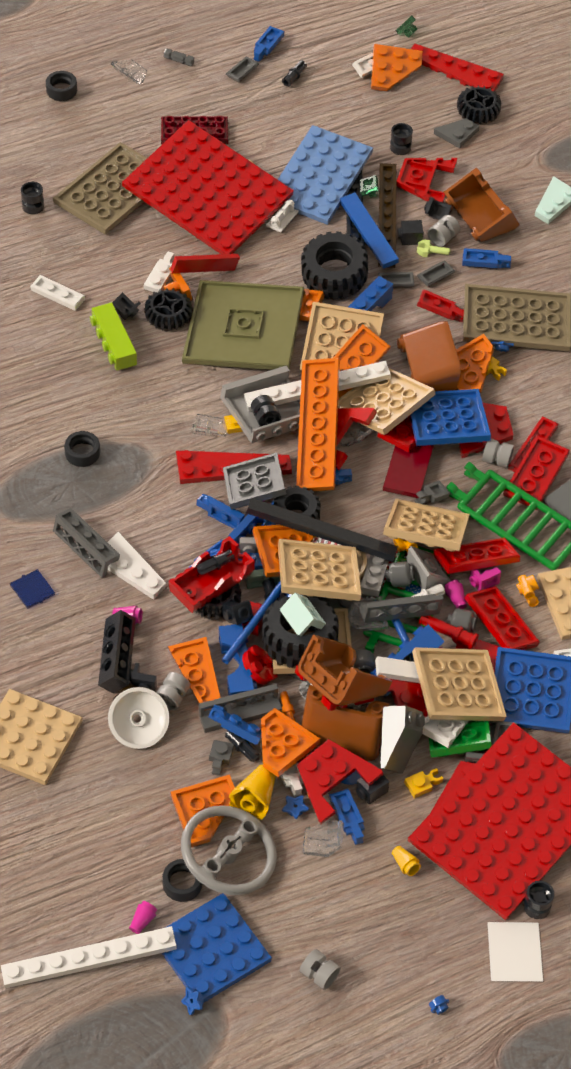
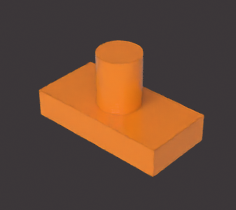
(179, 284)

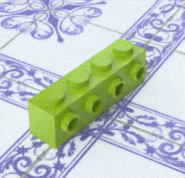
(113, 336)

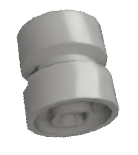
(444, 230)
(500, 453)
(173, 690)
(326, 973)

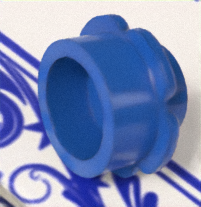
(439, 1004)

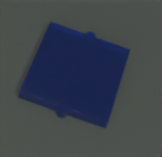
(32, 589)

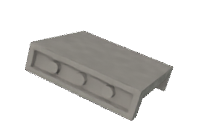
(233, 397)

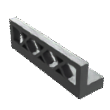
(87, 539)
(401, 608)
(248, 710)

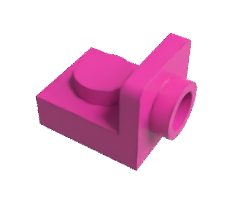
(485, 580)

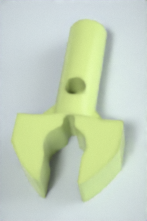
(425, 248)

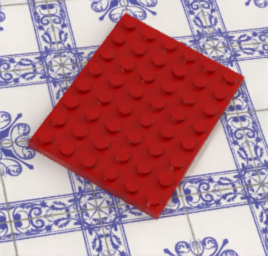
(207, 188)
(502, 821)

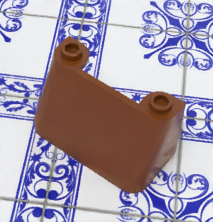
(480, 207)
(432, 356)
(331, 671)
(347, 727)

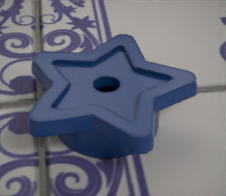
(502, 346)
(295, 811)
(193, 1000)

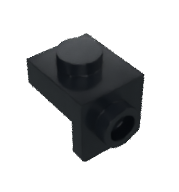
(437, 209)
(125, 307)
(237, 612)
(142, 680)

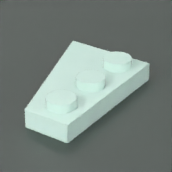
(554, 201)

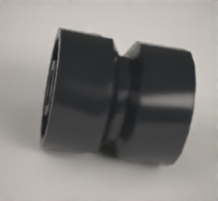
(401, 139)
(32, 197)
(265, 410)
(538, 899)

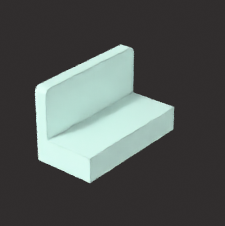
(301, 614)

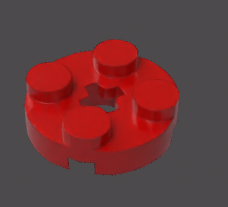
(259, 664)

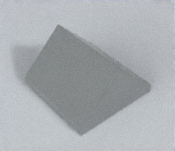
(426, 568)

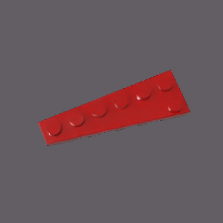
(462, 70)
(208, 466)

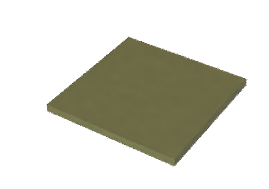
(243, 325)

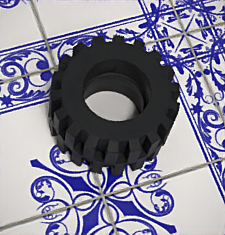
(300, 499)

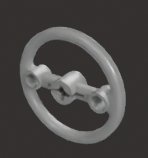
(207, 876)

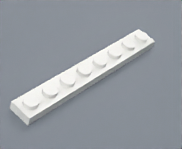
(347, 379)
(88, 957)

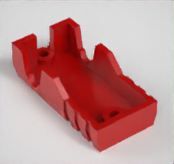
(214, 583)

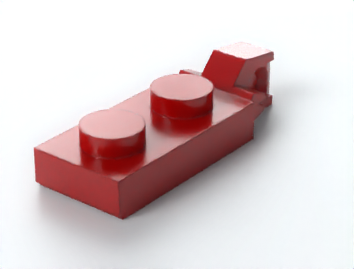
(440, 306)

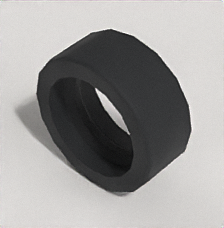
(61, 77)
(82, 460)
(178, 894)

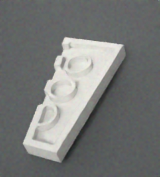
(134, 568)
(443, 730)

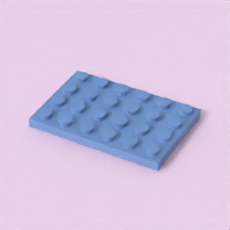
(323, 172)

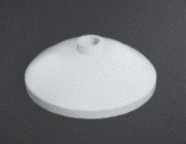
(152, 713)

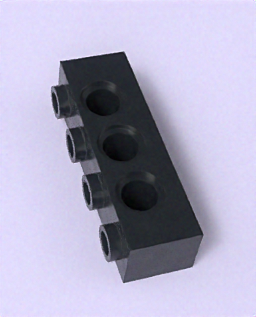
(117, 651)

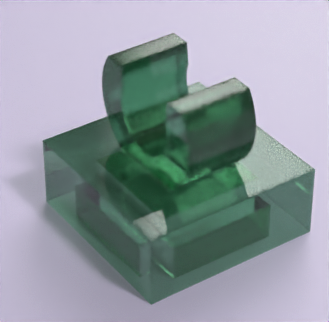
(407, 26)
(369, 186)

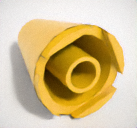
(254, 792)

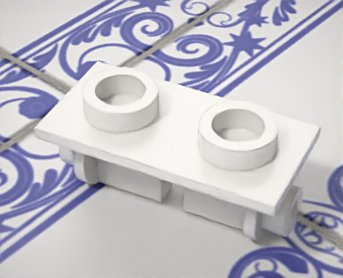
(283, 216)

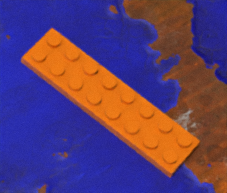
(318, 424)

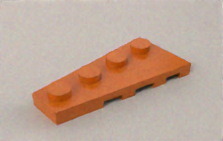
(197, 667)

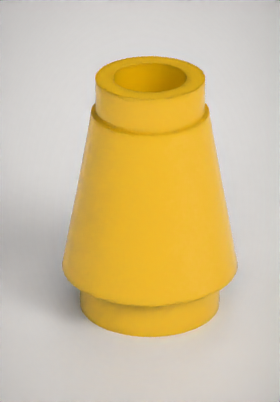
(407, 862)

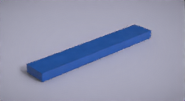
(369, 230)

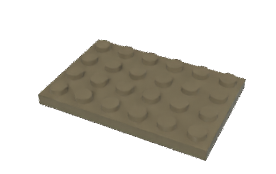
(98, 192)
(518, 316)

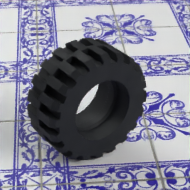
(334, 247)
(289, 647)

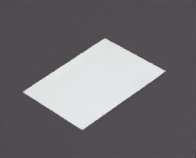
(515, 951)

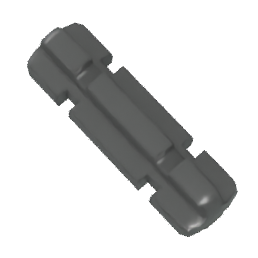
(178, 57)

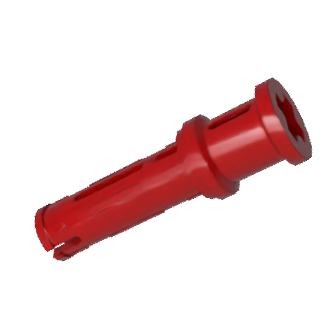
(457, 634)

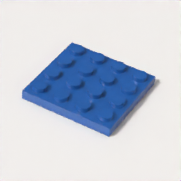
(451, 419)
(535, 688)
(214, 948)

